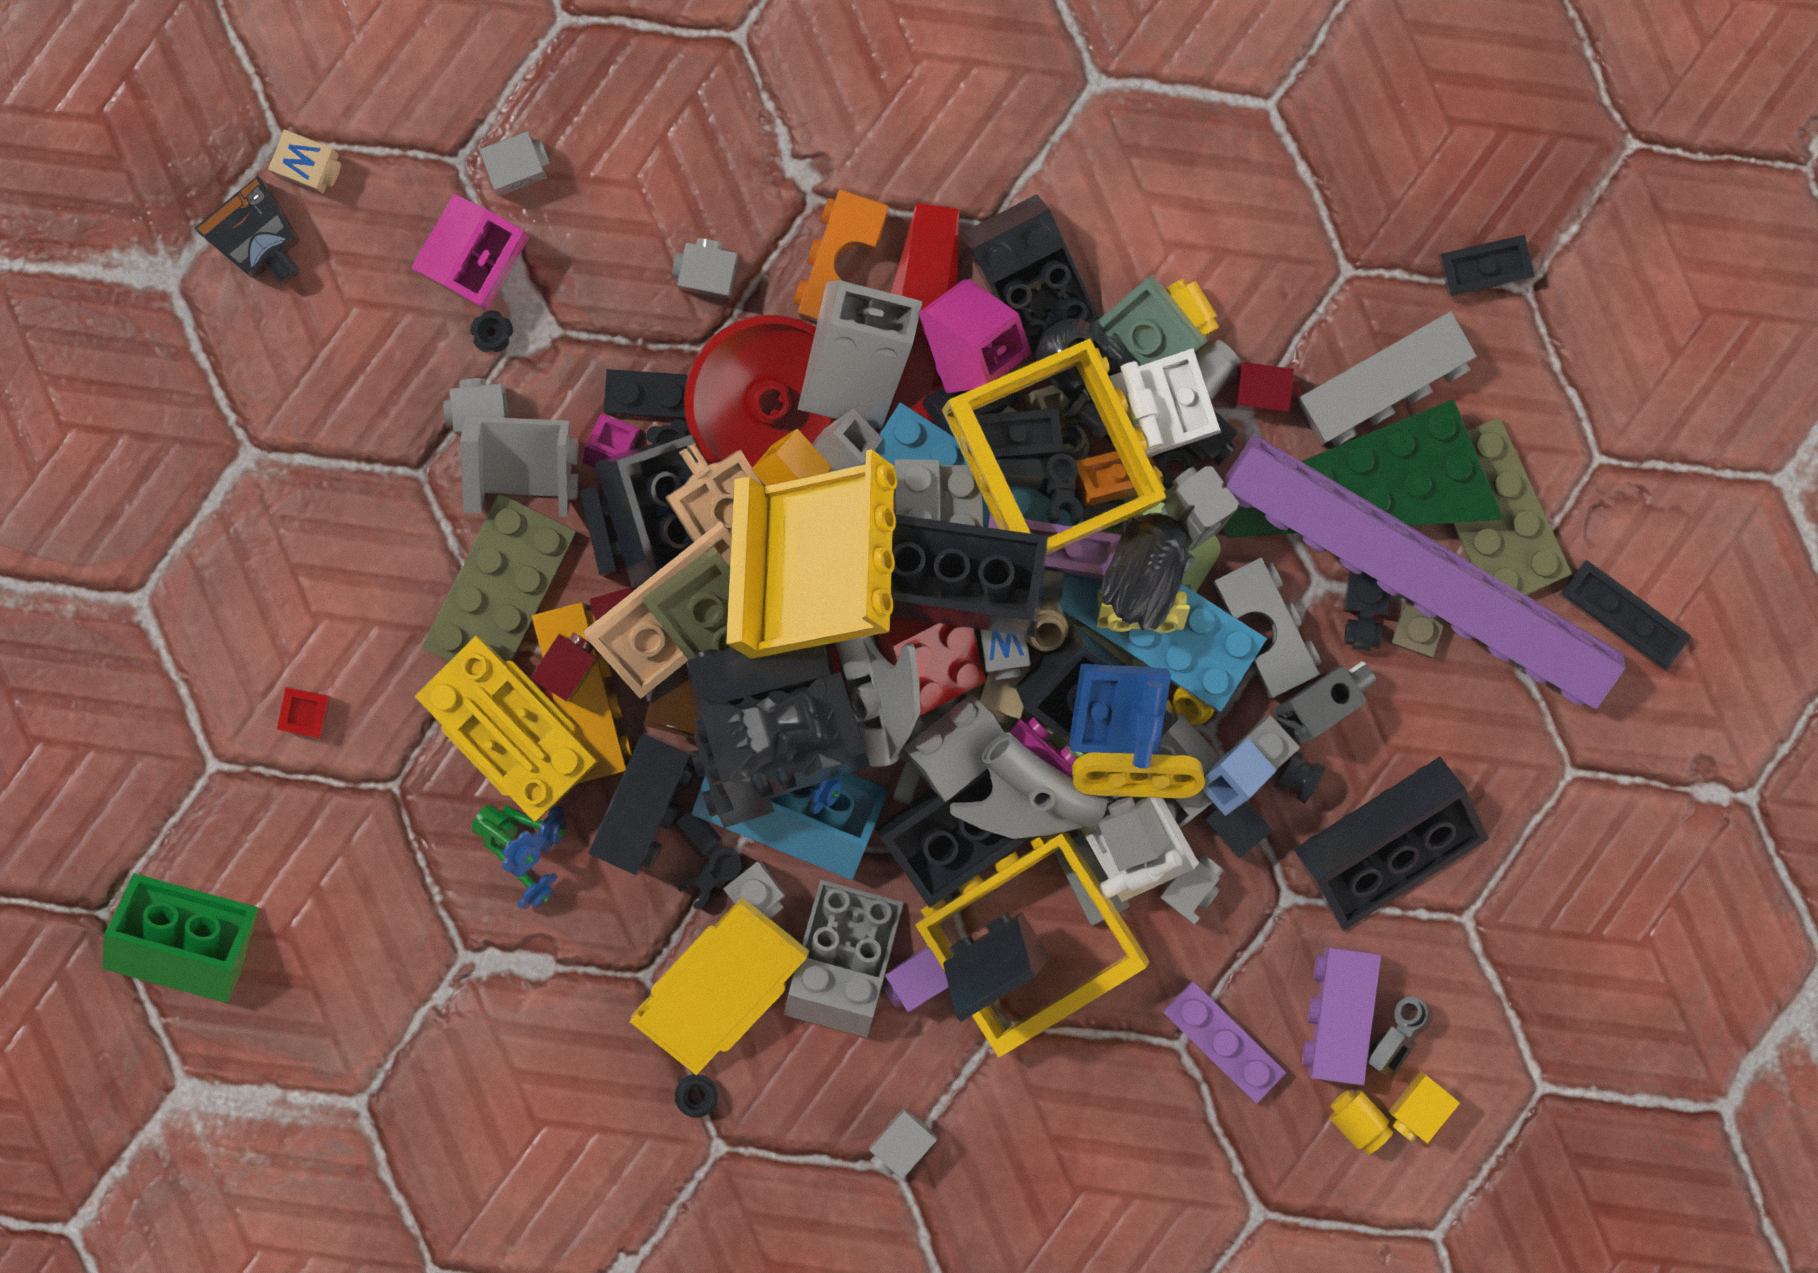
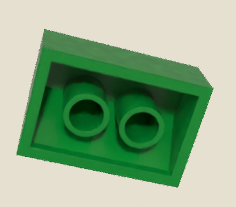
(179, 938)

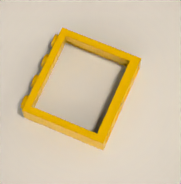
(1112, 409)
(1010, 866)

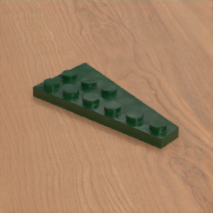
(1411, 469)

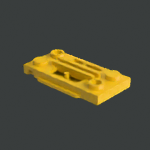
(507, 728)
(719, 986)

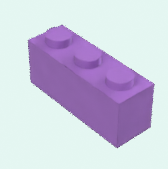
(1341, 1015)

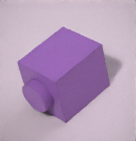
(915, 980)

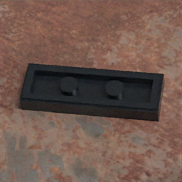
(1625, 615)

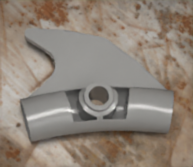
(881, 696)
(1028, 795)

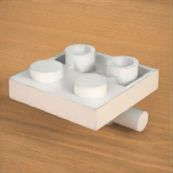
(1168, 401)
(1173, 862)

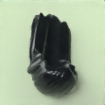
(1072, 332)
(1147, 570)

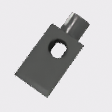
(1314, 710)

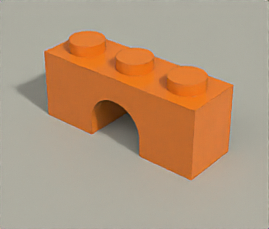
(850, 224)

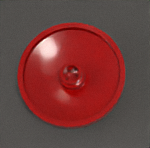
(749, 388)

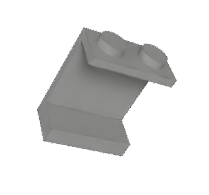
(517, 460)

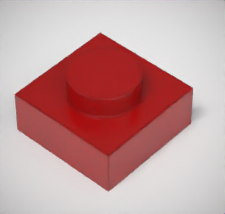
(303, 712)

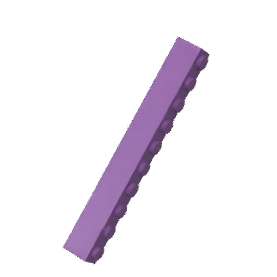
(1424, 572)

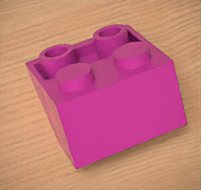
(470, 251)
(973, 337)

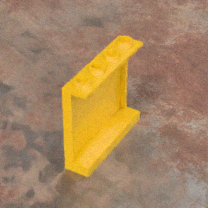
(812, 559)

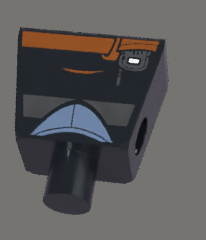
(253, 232)

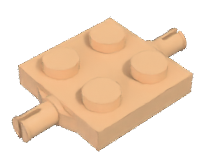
(708, 492)

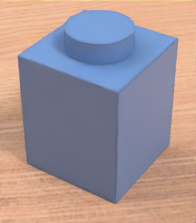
(1237, 776)

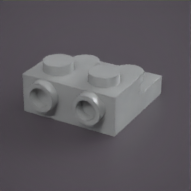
(937, 492)

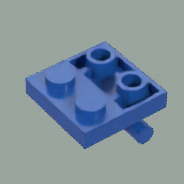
(1120, 710)

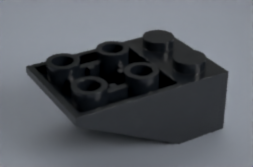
(1030, 267)

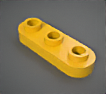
(1116, 776)

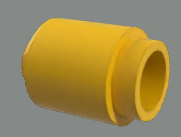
(1194, 305)
(1360, 1121)

